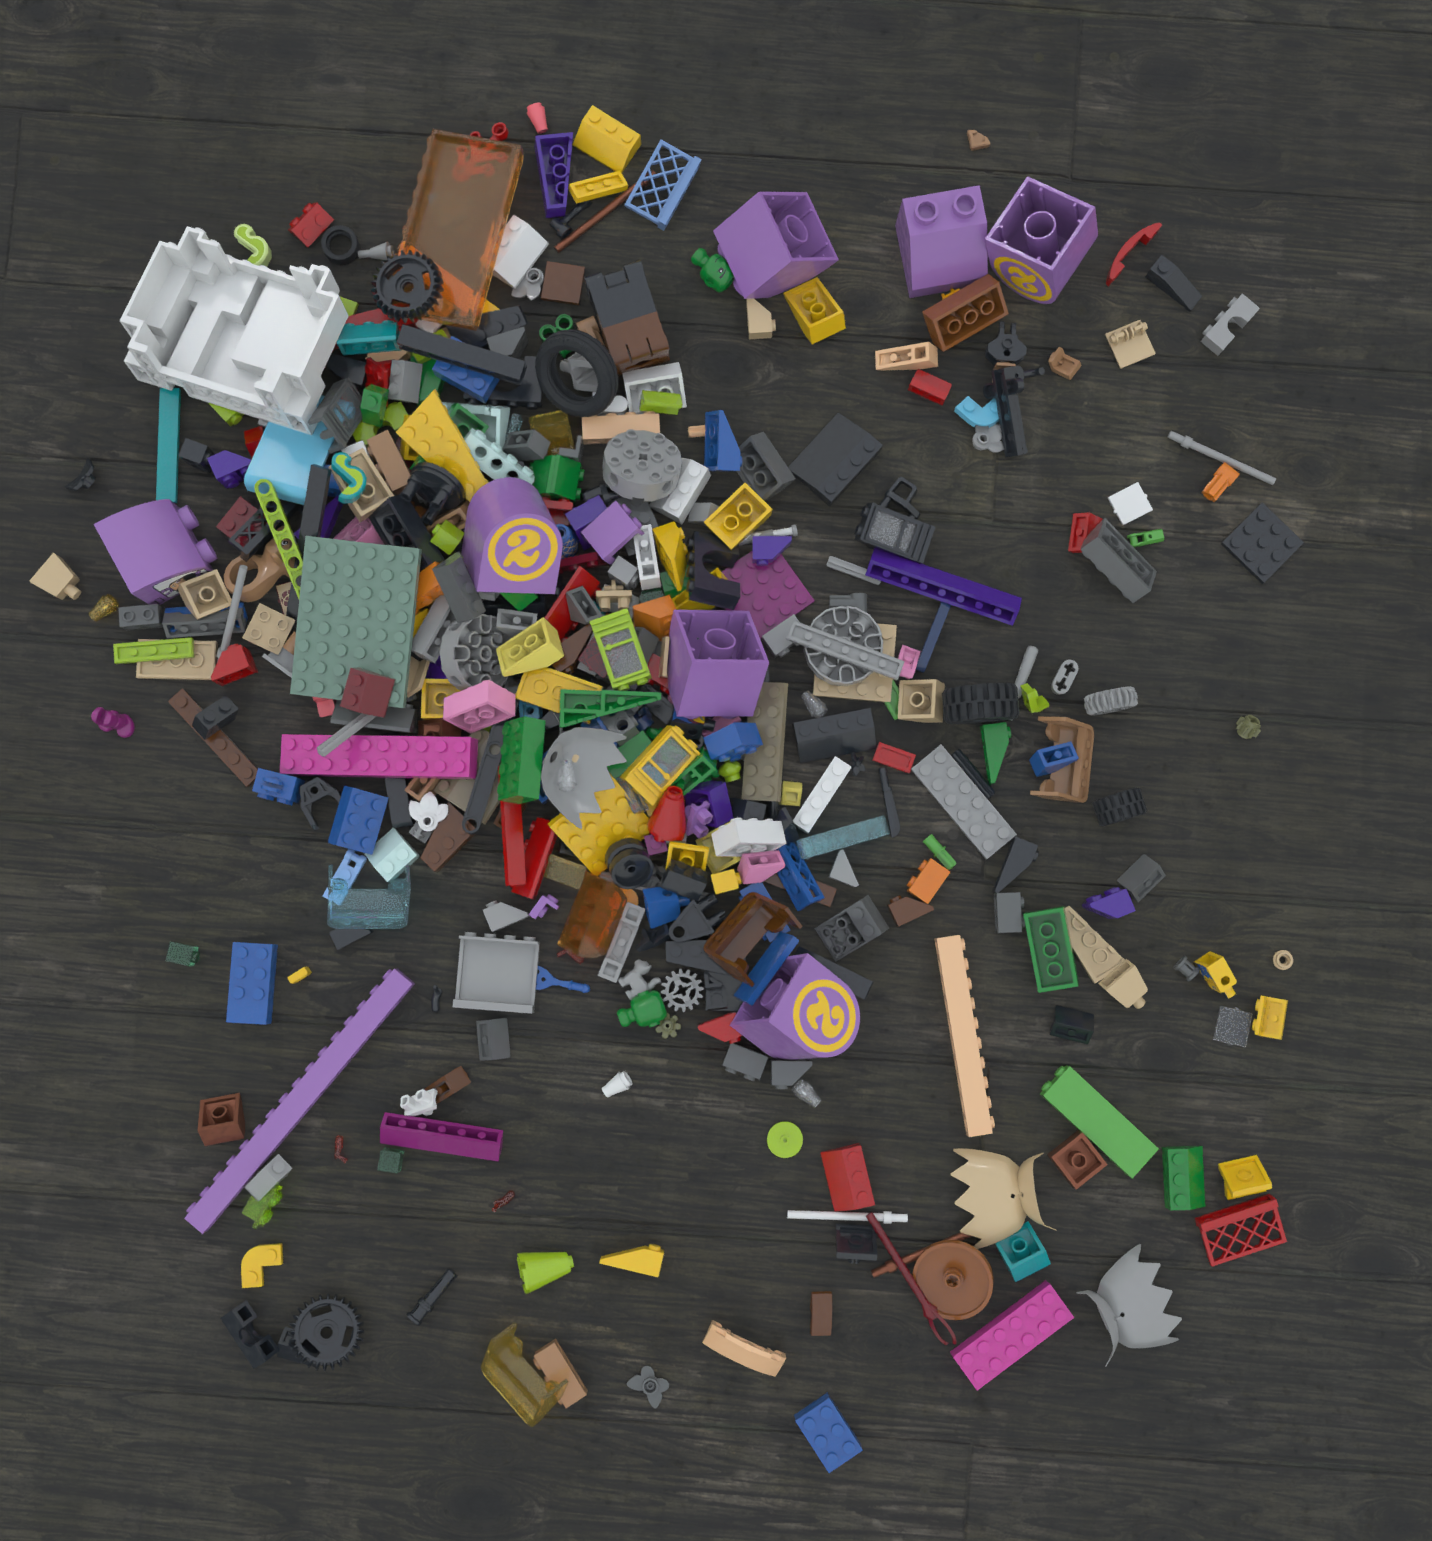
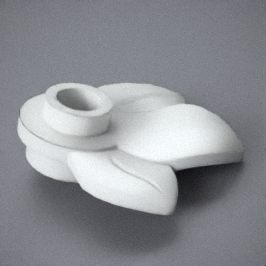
(430, 809)

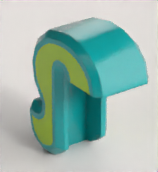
(351, 474)

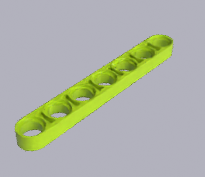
(279, 536)

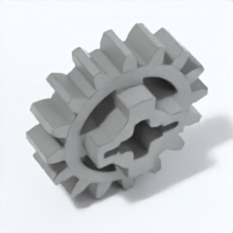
(687, 1000)

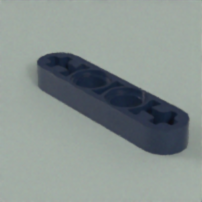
(932, 636)

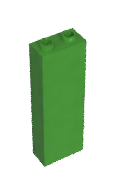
(1098, 1120)

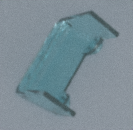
(368, 907)

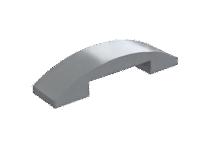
(621, 942)

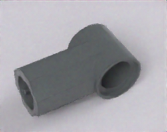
(854, 600)

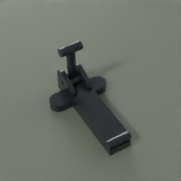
(1005, 385)

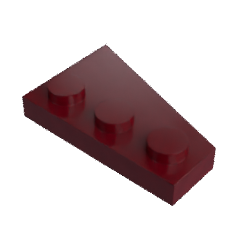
(585, 561)

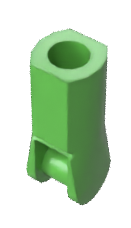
(1148, 537)

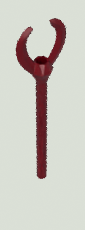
(929, 1310)

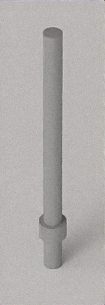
(1187, 442)
(233, 609)

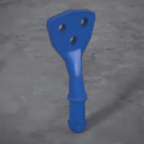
(550, 980)

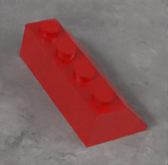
(559, 613)
(536, 857)

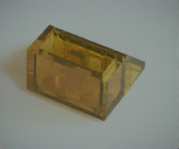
(554, 428)

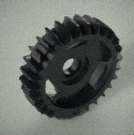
(391, 290)
(310, 1328)

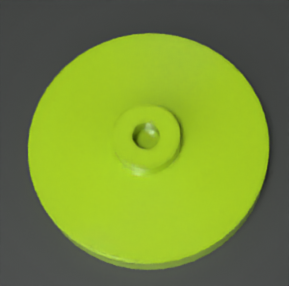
(784, 1139)

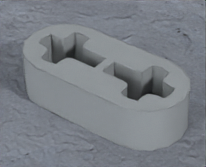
(1068, 679)

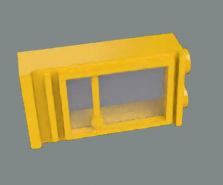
(660, 764)

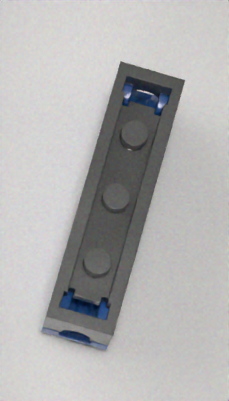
(182, 623)

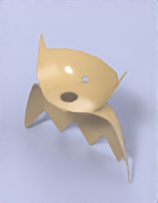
(989, 1198)

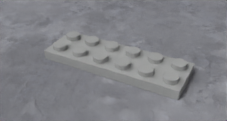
(963, 802)

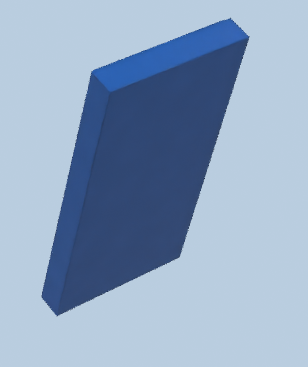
(767, 967)

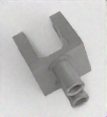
(581, 372)

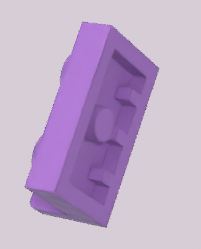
(540, 907)

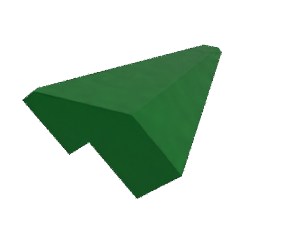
(584, 705)

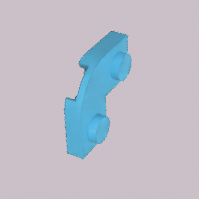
(976, 415)

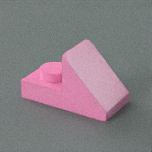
(911, 658)

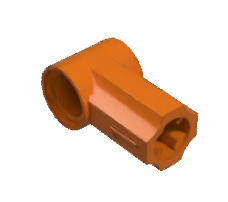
(1222, 479)

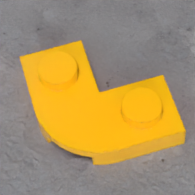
(255, 1259)

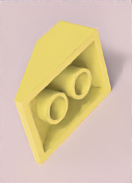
(530, 649)

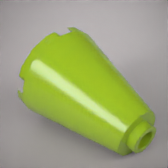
(542, 1268)

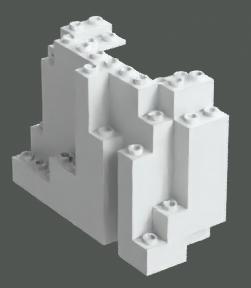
(234, 330)

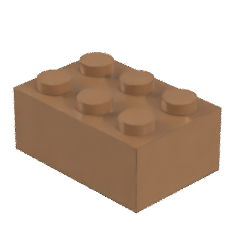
(390, 461)

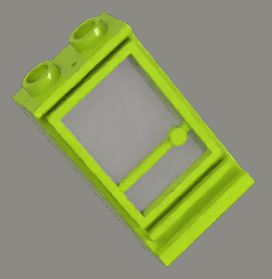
(621, 650)

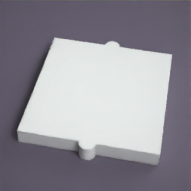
(1130, 503)

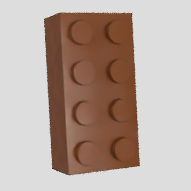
(965, 312)

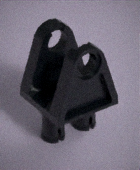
(695, 922)

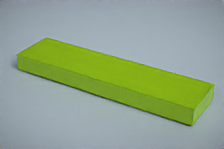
(153, 650)

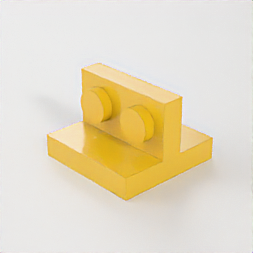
(1244, 1177)

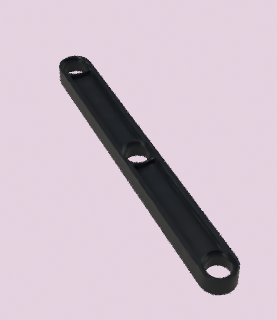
(488, 769)

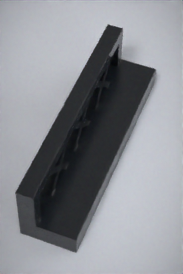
(264, 534)

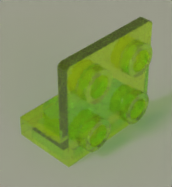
(261, 1210)

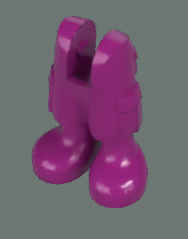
(110, 719)

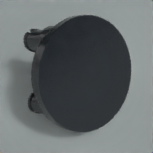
(436, 487)

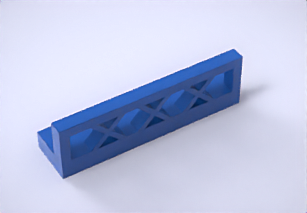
(794, 883)

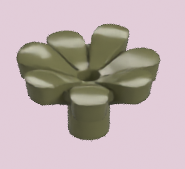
(672, 1026)

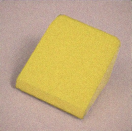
(791, 793)

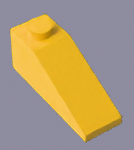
(640, 1259)

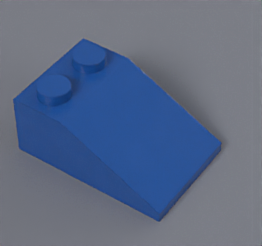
(720, 444)

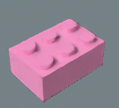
(479, 706)

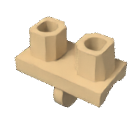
(613, 594)

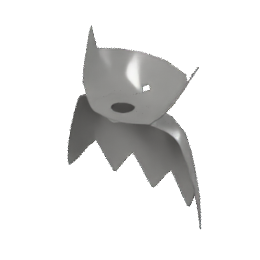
(595, 753)
(1130, 1290)

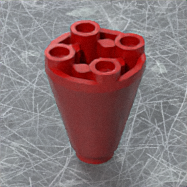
(669, 817)

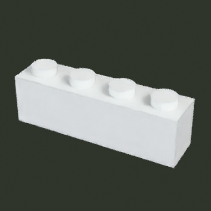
(821, 795)

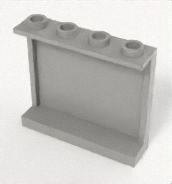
(497, 973)

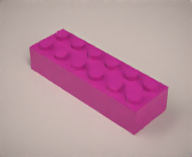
(1011, 1335)

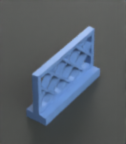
(675, 195)

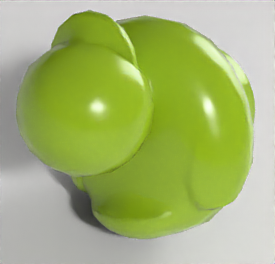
(730, 770)

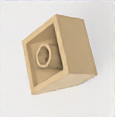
(205, 594)
(921, 700)

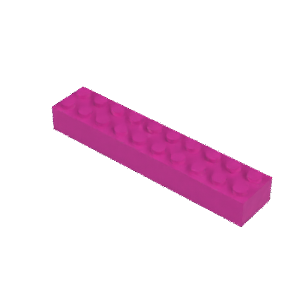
(381, 757)

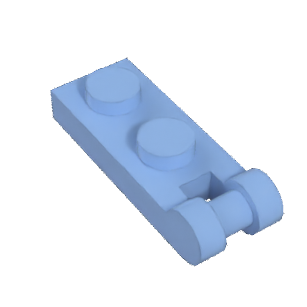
(347, 872)

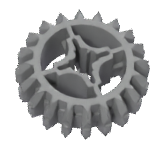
(1110, 700)

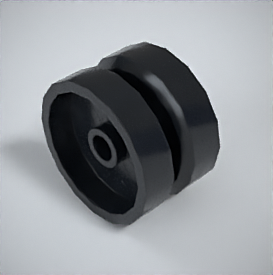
(629, 863)

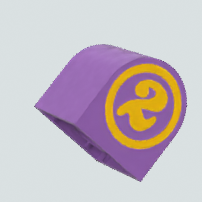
(1040, 240)
(511, 539)
(801, 1013)

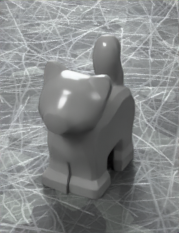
(636, 981)

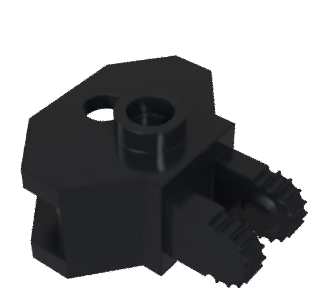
(1006, 347)

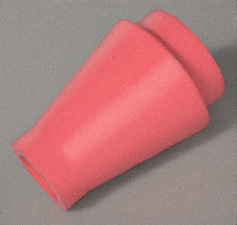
(537, 115)

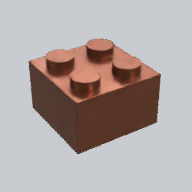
(1077, 1159)

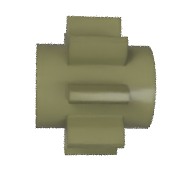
(1248, 726)

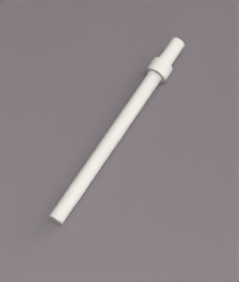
(887, 1216)

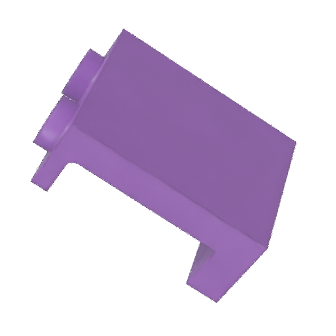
(612, 530)

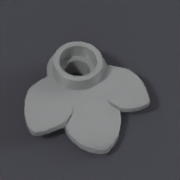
(529, 287)
(991, 437)

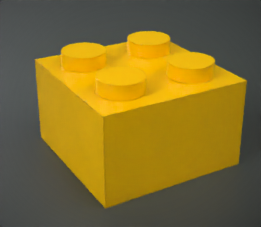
(433, 697)

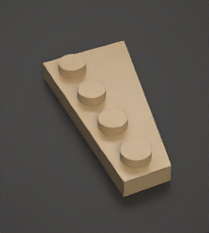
(1090, 948)

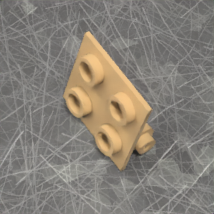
(1130, 343)
(268, 629)

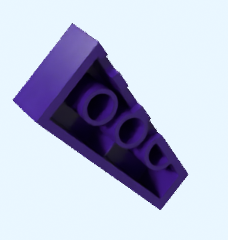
(553, 163)

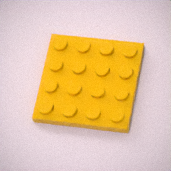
(602, 828)

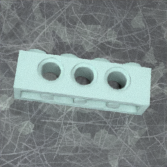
(476, 439)

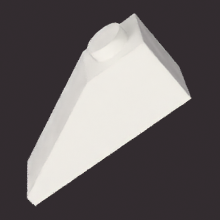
(647, 559)

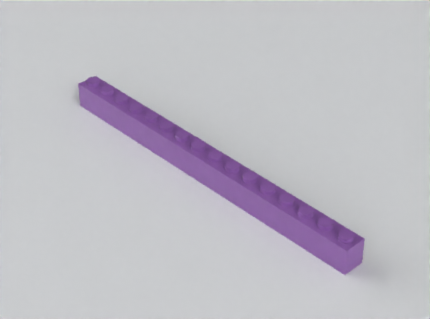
(299, 1100)

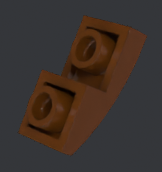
(821, 1313)

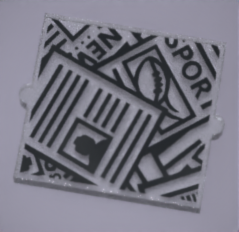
(1232, 1026)

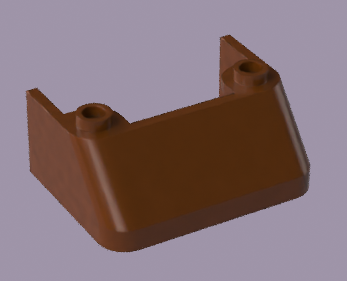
(743, 931)

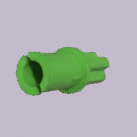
(939, 852)

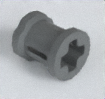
(1186, 968)

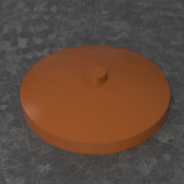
(954, 1278)

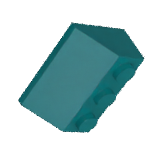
(369, 338)

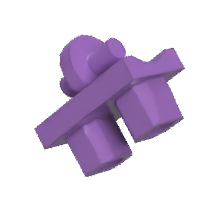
(697, 818)

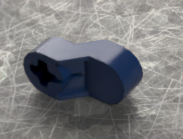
(644, 719)

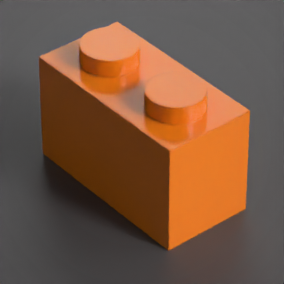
(927, 881)

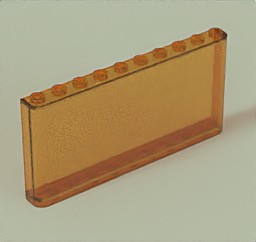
(461, 219)

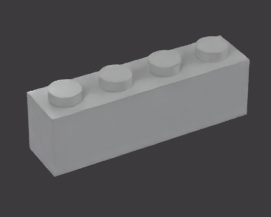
(429, 636)

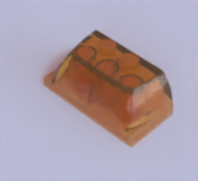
(593, 917)

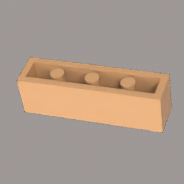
(603, 428)

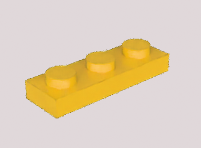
(598, 187)

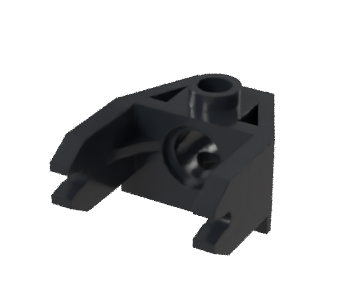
(308, 797)

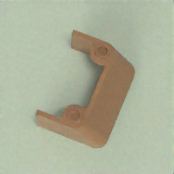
(1073, 780)

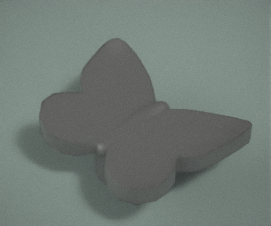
(649, 1385)

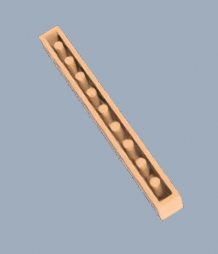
(963, 1036)

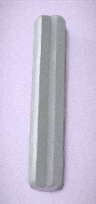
(851, 569)

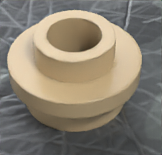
(1288, 960)

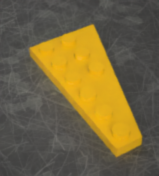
(441, 443)

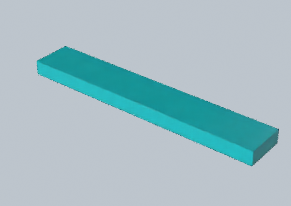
(168, 444)

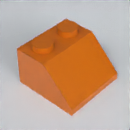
(655, 616)

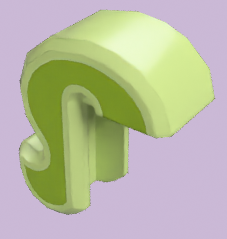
(256, 244)

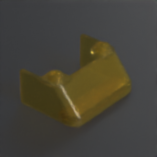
(518, 1380)

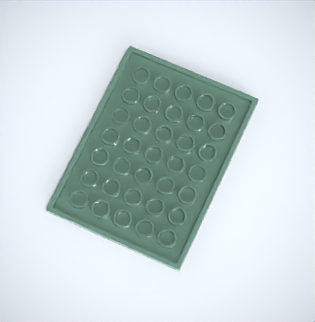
(354, 614)

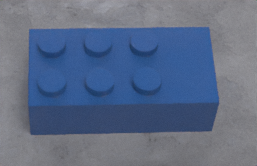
(251, 983)

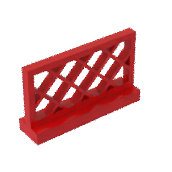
(1236, 1213)

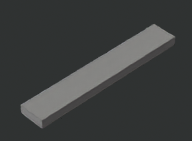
(845, 650)

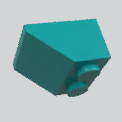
(1023, 1253)

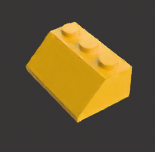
(607, 140)

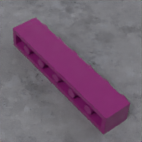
(441, 1136)

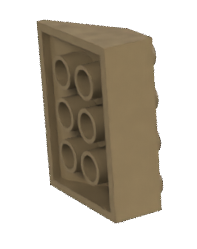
(459, 790)

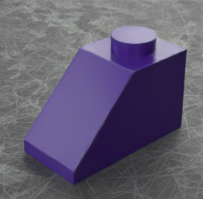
(768, 548)

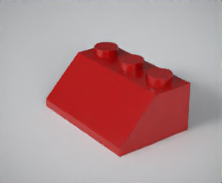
(847, 1178)

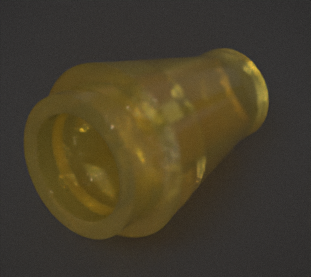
(104, 607)

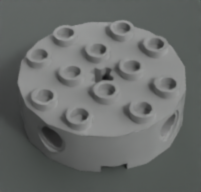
(641, 465)
(853, 626)
(470, 652)

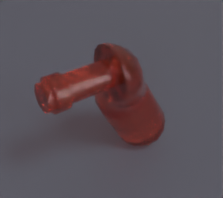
(578, 959)
(338, 1147)
(503, 1201)

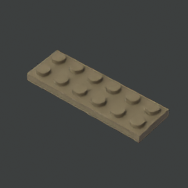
(764, 767)

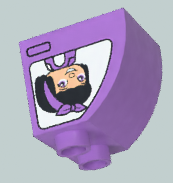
(156, 548)

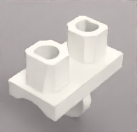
(421, 1103)

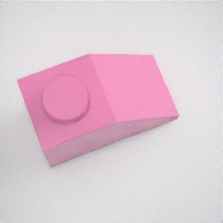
(759, 866)

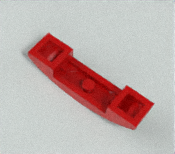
(1144, 236)

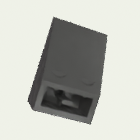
(852, 928)

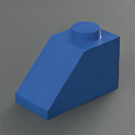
(1053, 758)

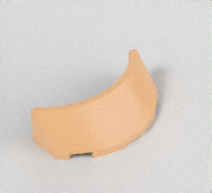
(743, 1351)

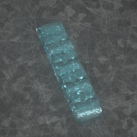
(842, 837)

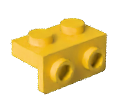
(1270, 1017)

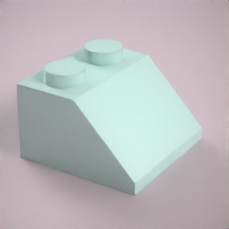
(392, 855)

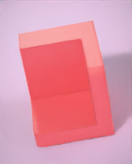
(325, 706)

